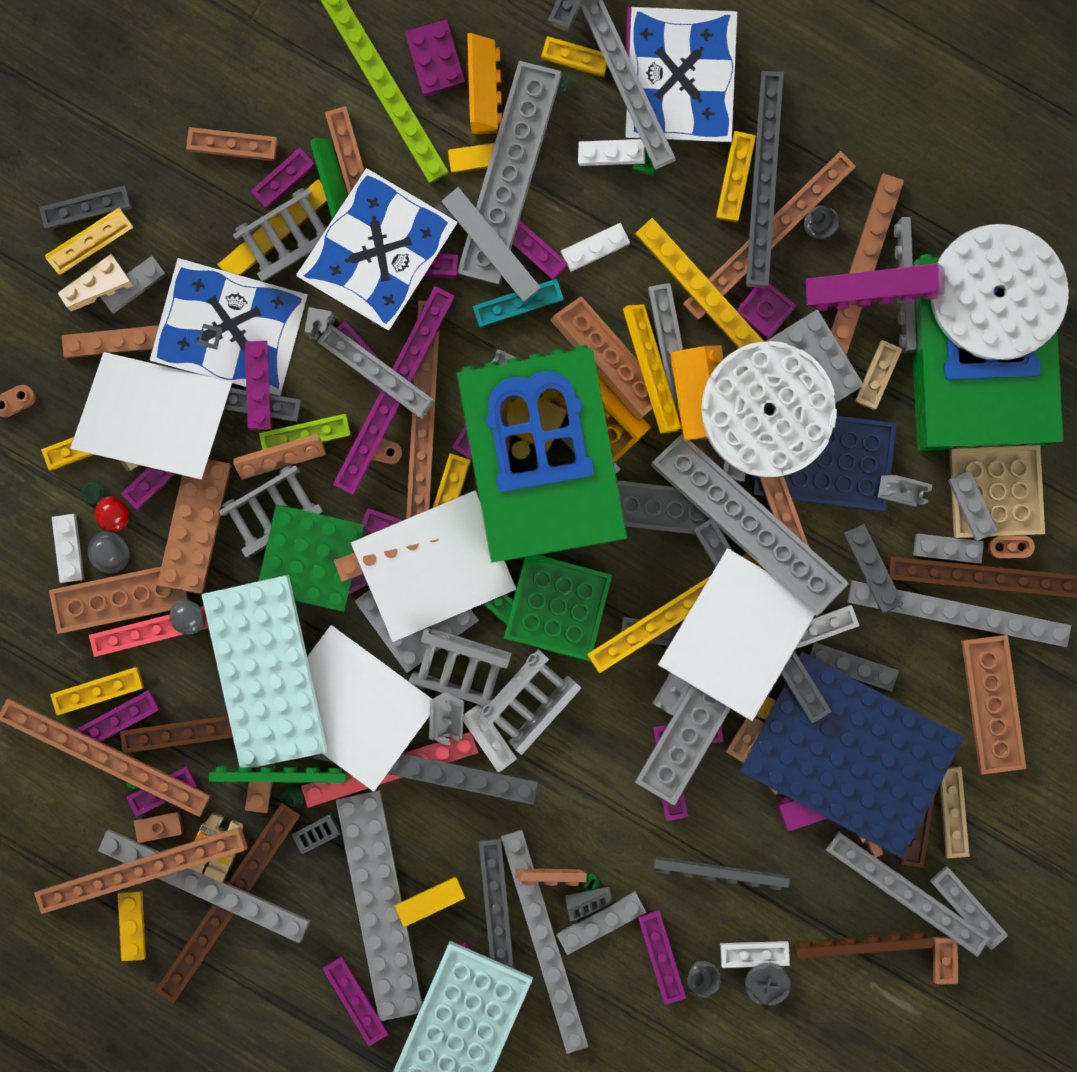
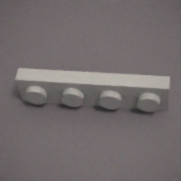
(968, 906)
(601, 923)

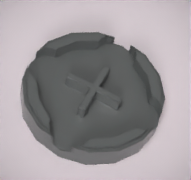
(767, 984)

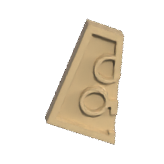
(98, 281)

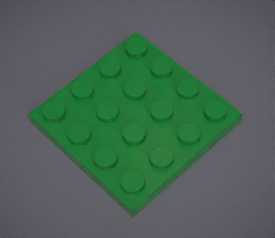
(305, 549)
(557, 606)

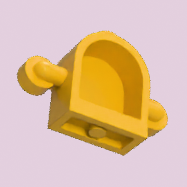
(550, 418)

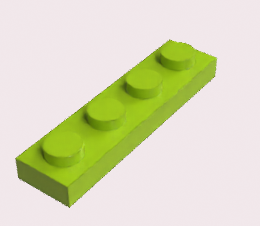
(327, 428)

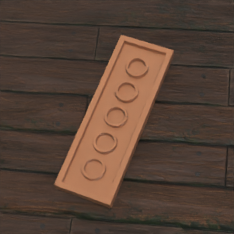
(613, 359)
(194, 529)
(111, 600)
(993, 704)

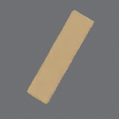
(954, 814)

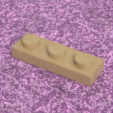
(878, 375)

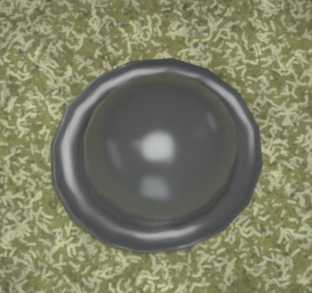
(108, 552)

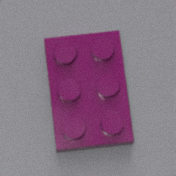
(435, 57)

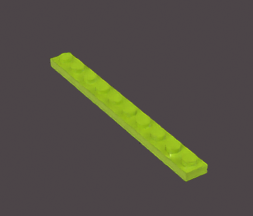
(386, 89)

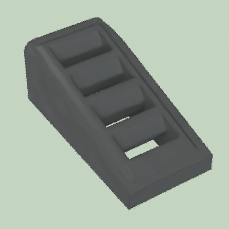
(334, 828)
(587, 902)

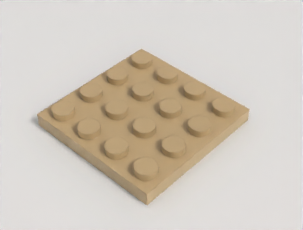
(1008, 484)

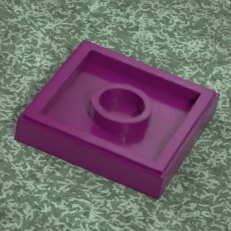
(766, 310)

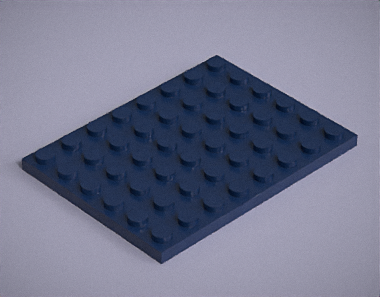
(860, 765)

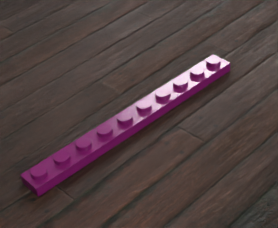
(385, 405)

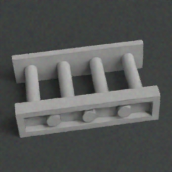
(286, 257)
(253, 544)
(457, 645)
(543, 716)

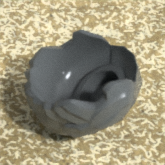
(821, 222)
(186, 617)
(704, 979)

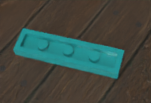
(513, 306)

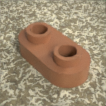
(12, 401)
(381, 453)
(1010, 547)

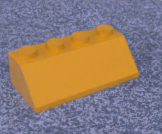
(483, 85)
(691, 373)
(622, 425)

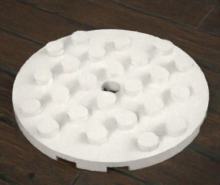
(1032, 298)
(736, 402)

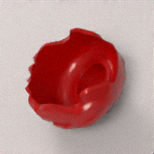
(111, 514)

